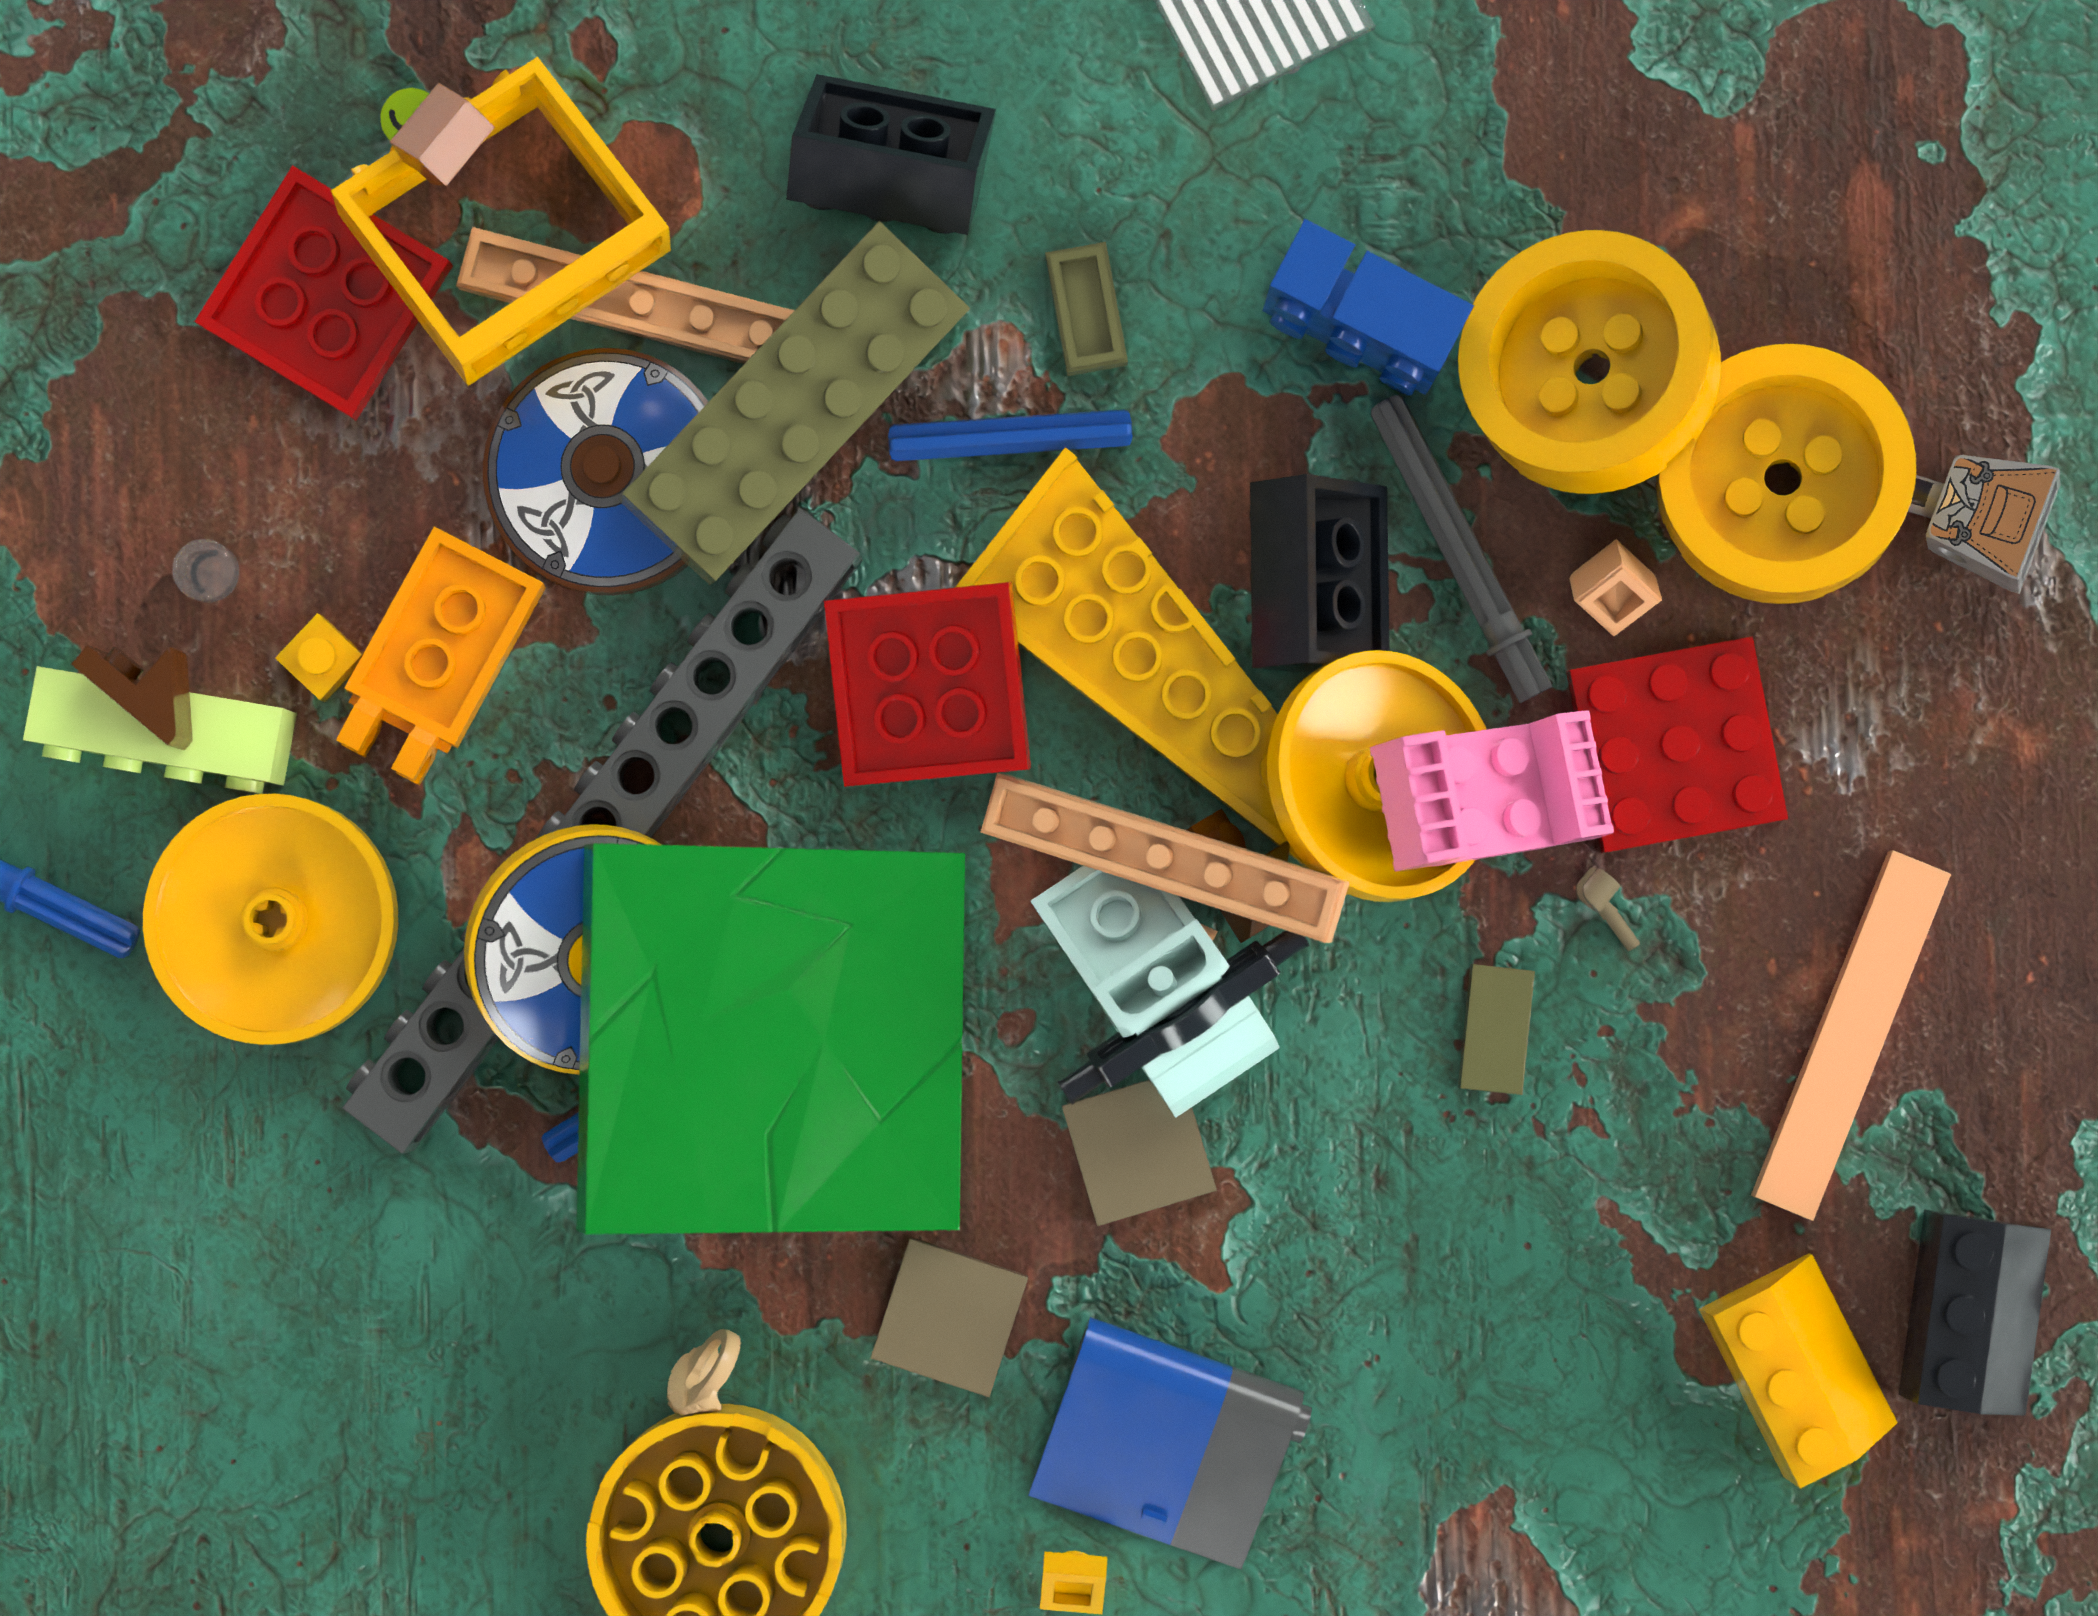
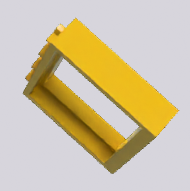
(559, 295)

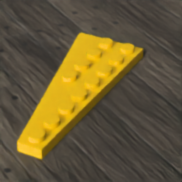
(1131, 639)

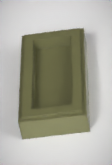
(1086, 309)
(1496, 1029)

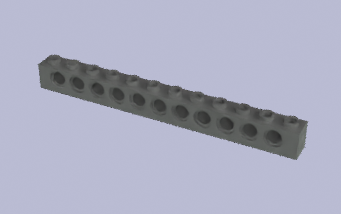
(828, 562)

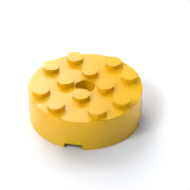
(729, 1471)

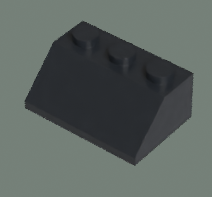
(889, 154)
(1317, 571)
(1974, 1314)

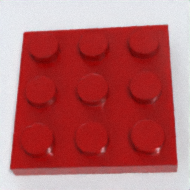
(314, 299)
(927, 684)
(1681, 743)

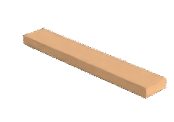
(640, 306)
(1165, 857)
(1850, 1035)

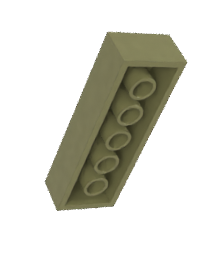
(794, 403)

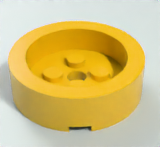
(1552, 314)
(1851, 462)

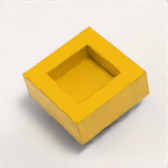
(320, 657)
(1073, 1582)

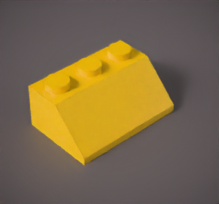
(1800, 1371)

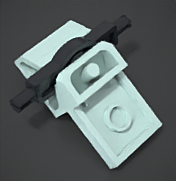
(1162, 986)

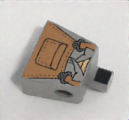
(1988, 515)

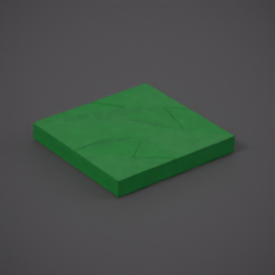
(770, 1040)

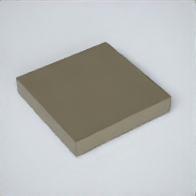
(1136, 1152)
(949, 1317)

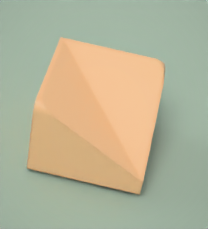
(1615, 587)

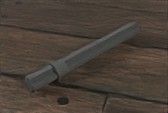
(1460, 549)

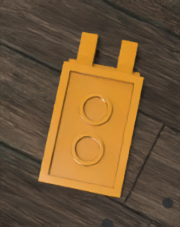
(437, 651)

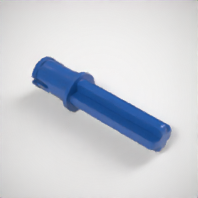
(65, 911)

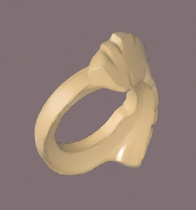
(702, 1373)

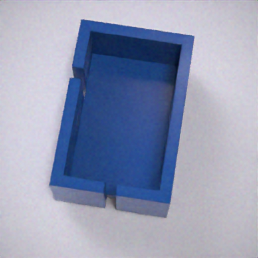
(1366, 316)

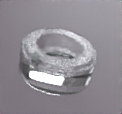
(205, 570)

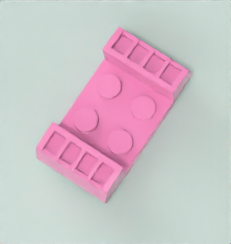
(1491, 791)

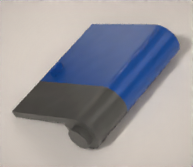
(1168, 1443)

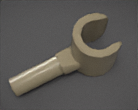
(1595, 891)

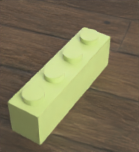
(229, 736)

